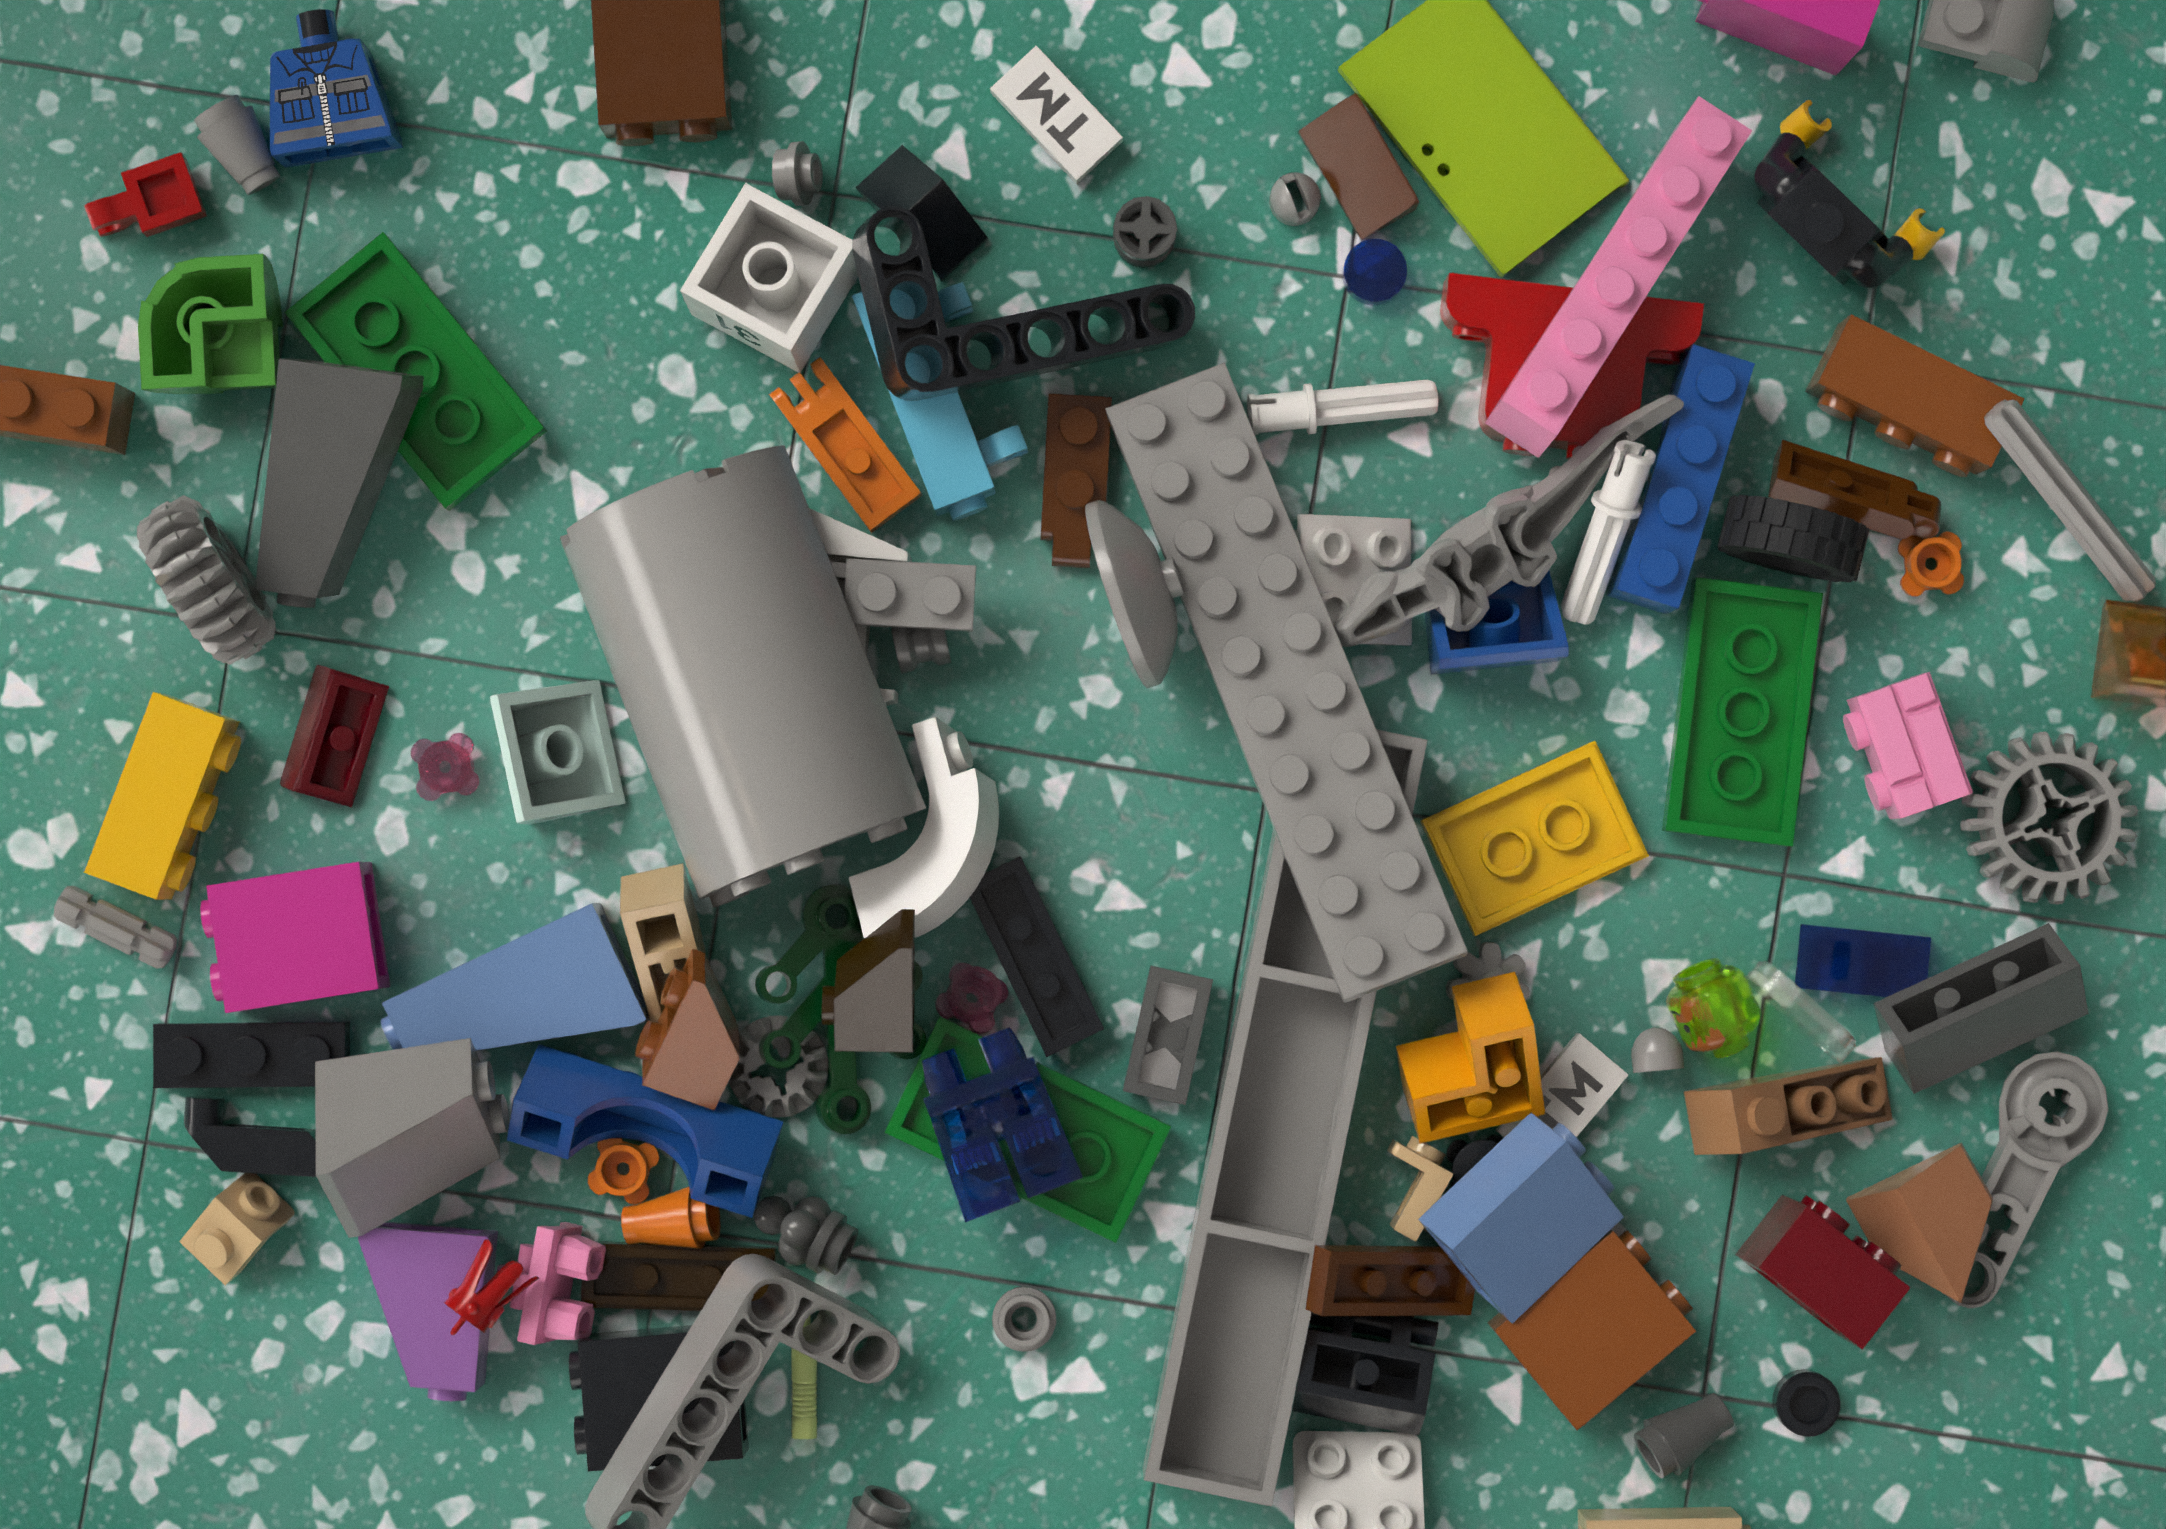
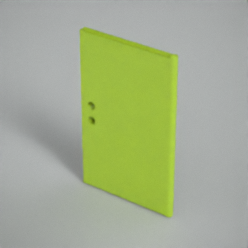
(1492, 118)

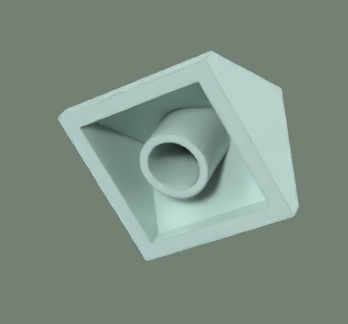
(557, 751)

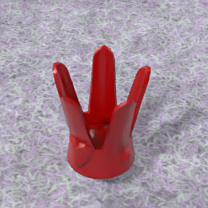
(483, 1307)

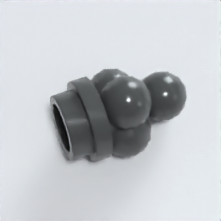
(808, 1233)

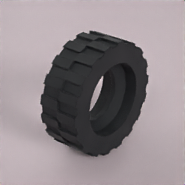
(1793, 538)

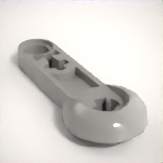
(2034, 1151)

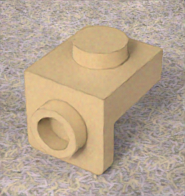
(1425, 1188)
(236, 1226)

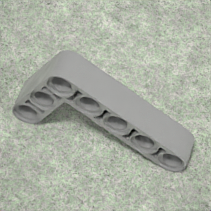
(726, 1381)

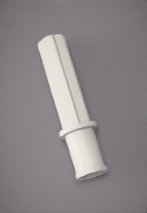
(1340, 405)
(1613, 511)

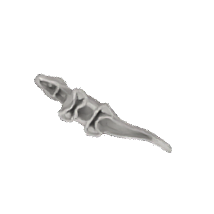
(1493, 545)

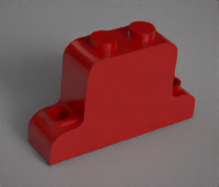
(1514, 316)

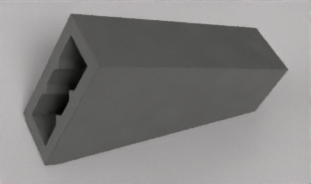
(326, 470)

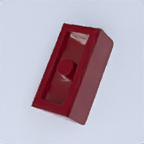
(333, 736)

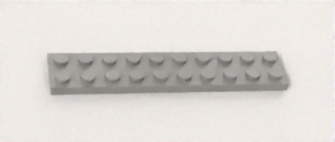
(1286, 684)

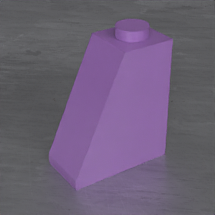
(413, 1278)

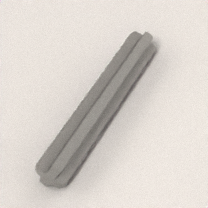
(2070, 500)

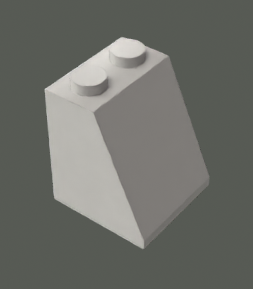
(403, 1128)

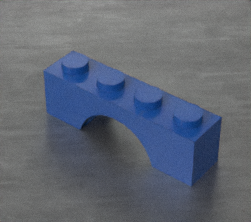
(1682, 481)
(577, 1102)

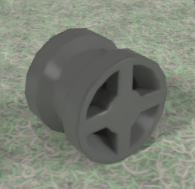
(1145, 219)
(920, 646)

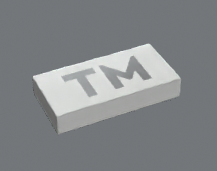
(1056, 114)
(1575, 1086)

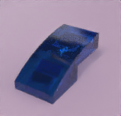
(1860, 960)

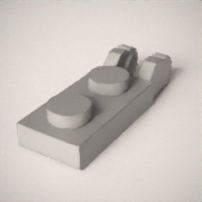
(909, 594)

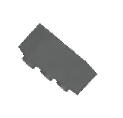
(1981, 1008)

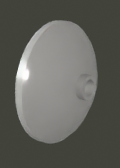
(1137, 589)

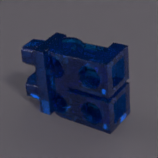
(998, 1106)

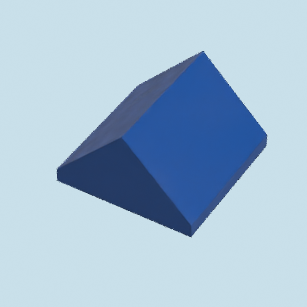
(1515, 631)

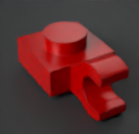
(157, 196)

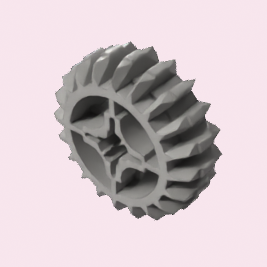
(206, 580)
(2061, 838)

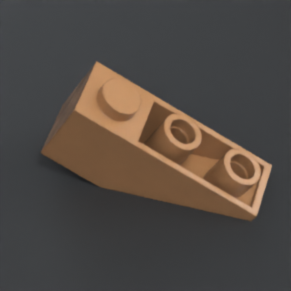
(1787, 1107)

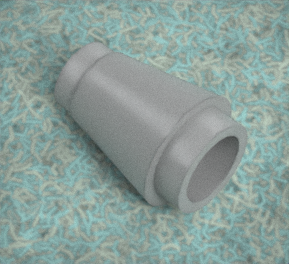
(238, 143)

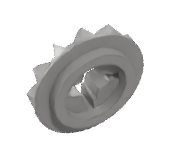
(803, 1081)

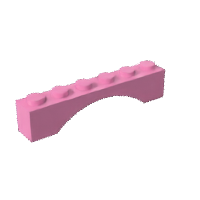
(1618, 277)

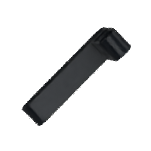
(1003, 336)

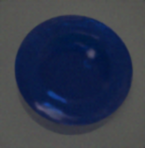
(1374, 271)

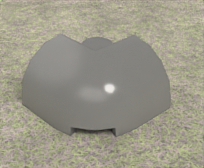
(1996, 34)

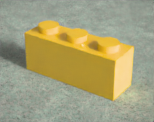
(164, 797)

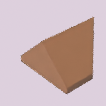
(1929, 1218)

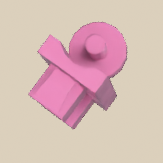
(546, 1305)

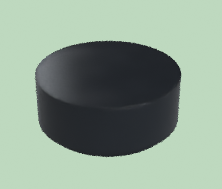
(1806, 1402)

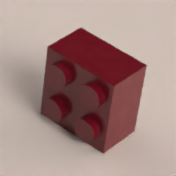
(1818, 1267)

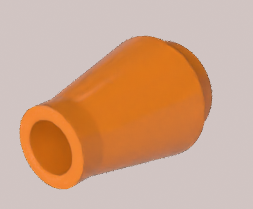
(671, 1221)

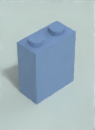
(1523, 1215)

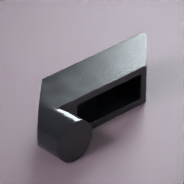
(249, 1146)

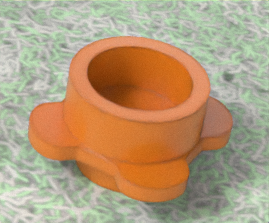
(1944, 551)
(633, 1184)

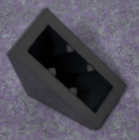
(946, 224)

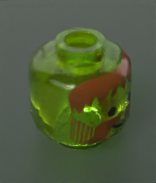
(1713, 1008)

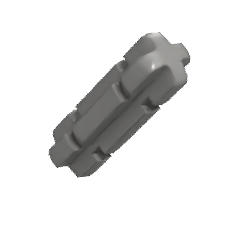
(115, 927)

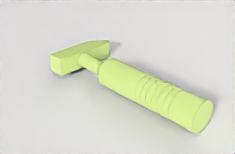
(804, 1394)

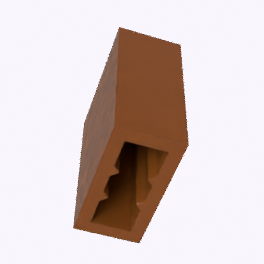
(1597, 1328)

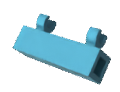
(939, 428)

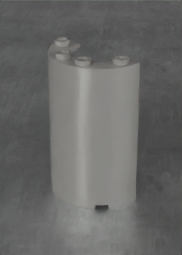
(741, 671)

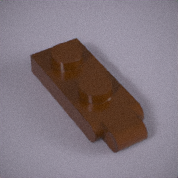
(1073, 473)
(1853, 491)

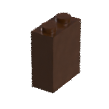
(661, 69)

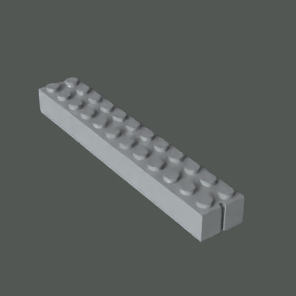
(1263, 1198)

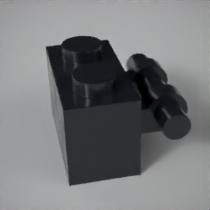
(1366, 1378)

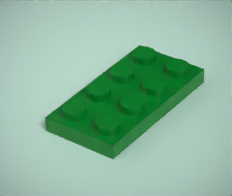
(389, 319)
(1742, 712)
(1108, 1137)

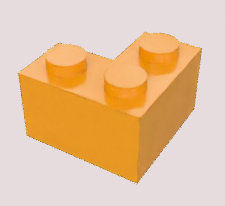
(1479, 1073)

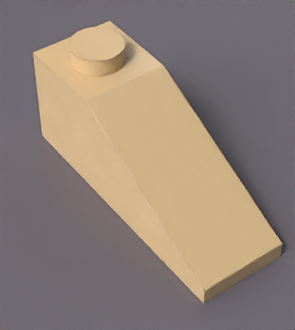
(659, 927)

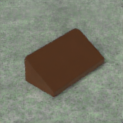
(1359, 167)

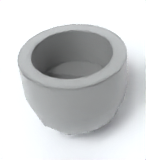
(1282, 202)
(1656, 1051)

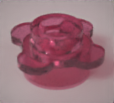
(461, 775)
(972, 980)

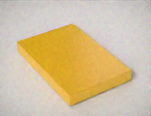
(1534, 838)

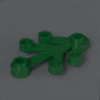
(808, 1014)

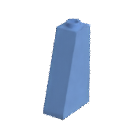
(532, 989)

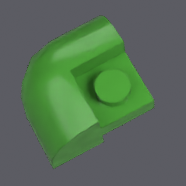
(211, 327)

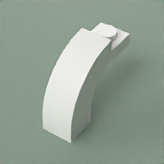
(952, 848)

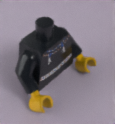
(1824, 218)

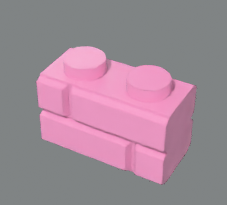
(1906, 747)

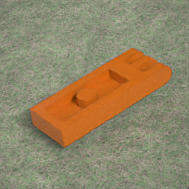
(848, 447)

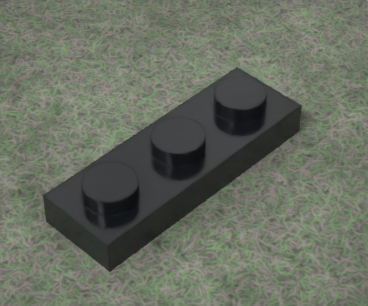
(1034, 957)
(244, 1053)

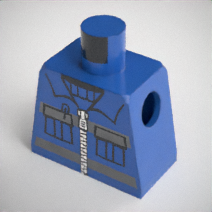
(327, 97)

